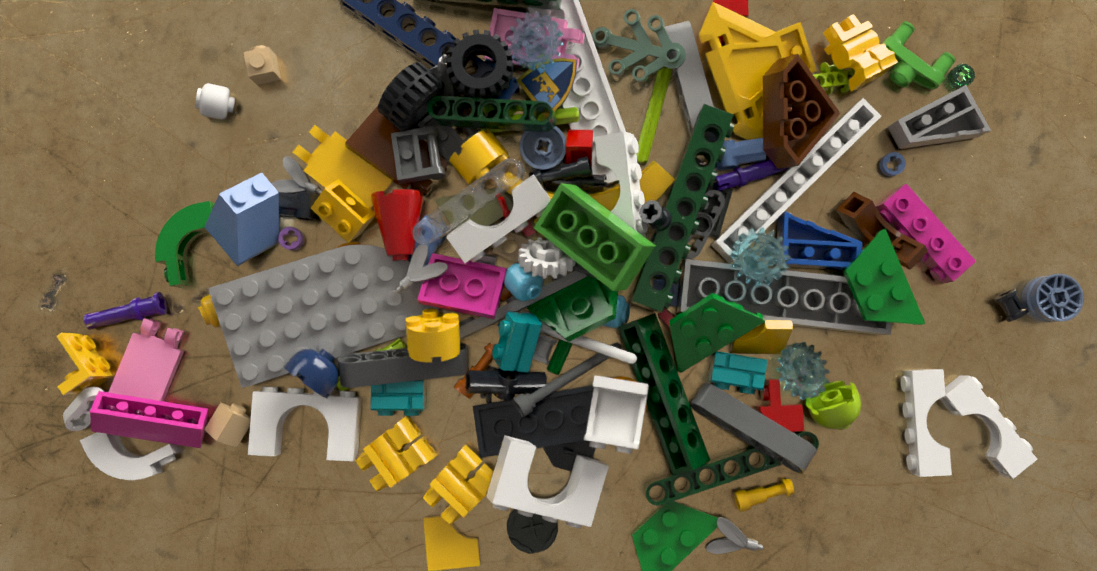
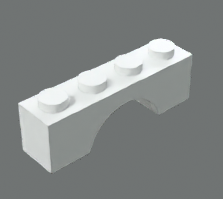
(619, 154)
(472, 238)
(921, 391)
(1006, 450)

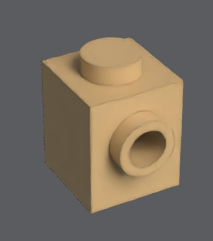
(262, 65)
(228, 424)

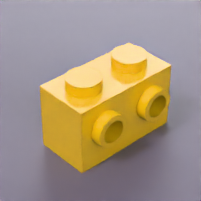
(343, 210)

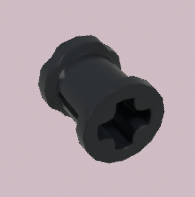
(655, 215)
(1011, 305)

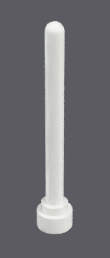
(593, 345)

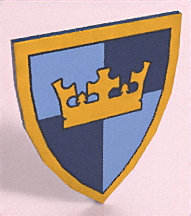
(551, 83)

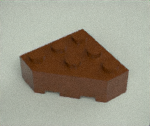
(793, 112)

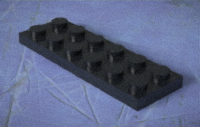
(554, 421)

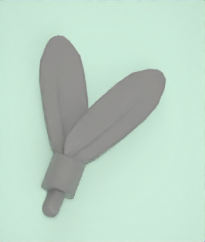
(441, 72)
(300, 180)
(418, 272)
(735, 539)

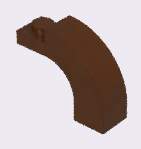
(865, 221)

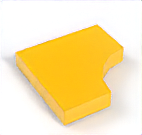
(765, 339)
(448, 547)

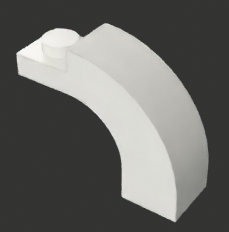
(114, 459)

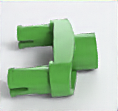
(910, 66)

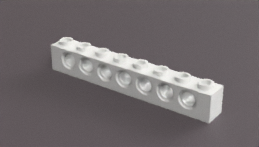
(799, 178)

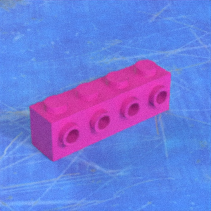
(914, 219)
(148, 419)

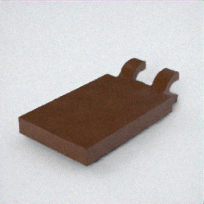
(374, 145)

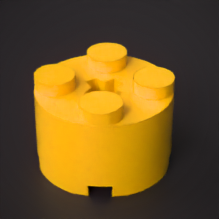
(478, 156)
(433, 335)

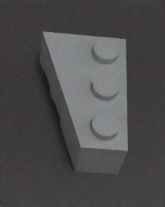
(942, 121)

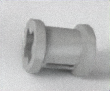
(543, 348)

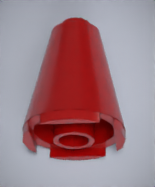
(396, 219)

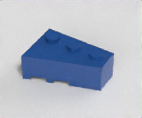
(814, 245)

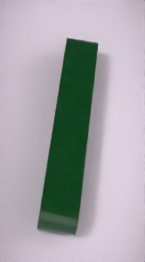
(718, 476)

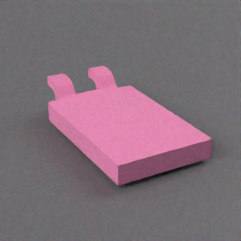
(503, 19)
(148, 363)

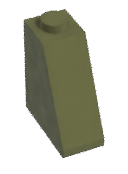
(487, 216)

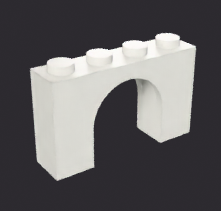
(272, 408)
(574, 504)

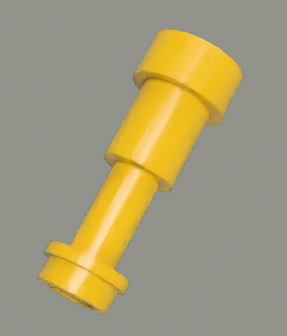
(759, 495)

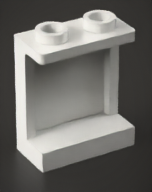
(616, 414)

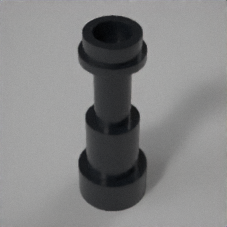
(581, 168)

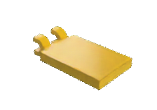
(335, 161)

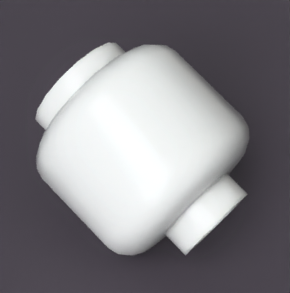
(214, 101)

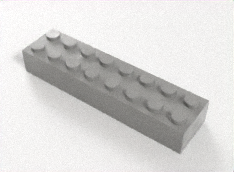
(797, 296)

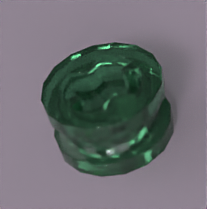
(954, 74)

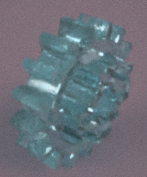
(540, 50)
(769, 250)
(802, 370)

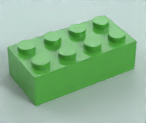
(594, 237)

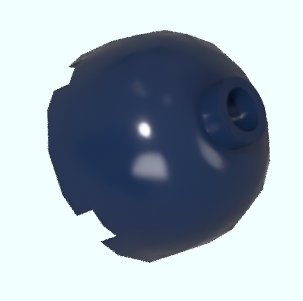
(315, 370)

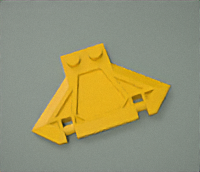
(745, 59)

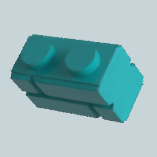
(517, 341)
(737, 371)
(399, 396)

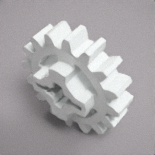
(544, 259)

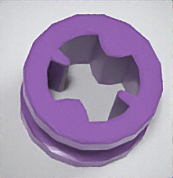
(295, 245)

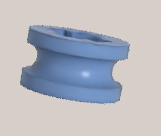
(898, 169)

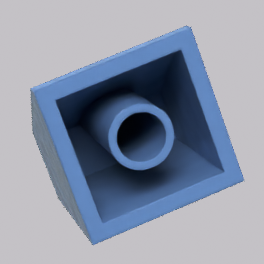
(246, 219)

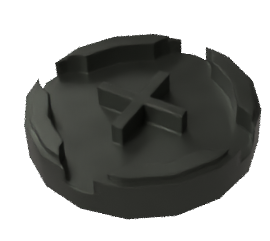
(530, 533)

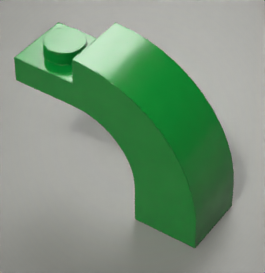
(176, 237)

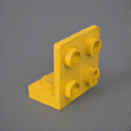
(92, 368)

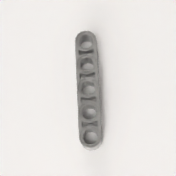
(690, 76)

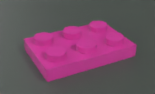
(464, 287)

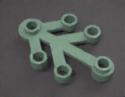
(642, 47)

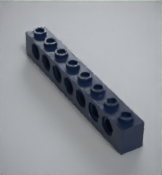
(414, 40)

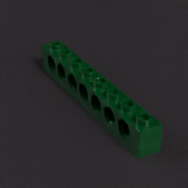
(708, 120)

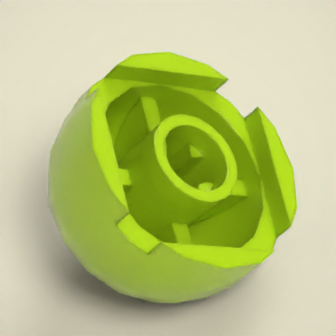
(835, 406)

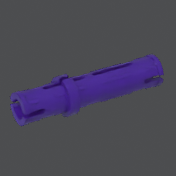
(741, 176)

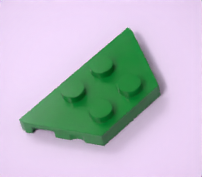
(881, 284)
(577, 308)
(709, 328)
(671, 535)

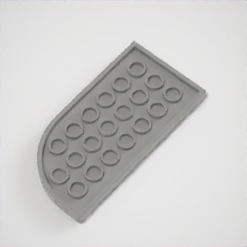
(322, 301)

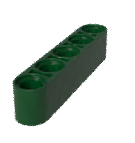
(482, 106)

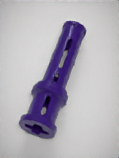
(136, 309)

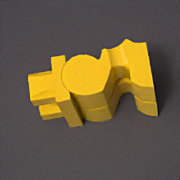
(858, 48)
(387, 454)
(453, 487)

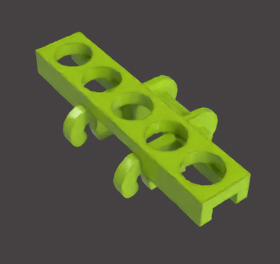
(839, 77)

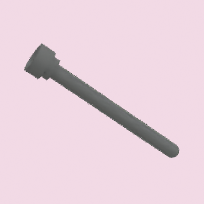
(525, 403)

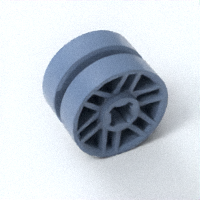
(539, 160)
(1052, 298)

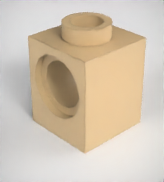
(512, 257)

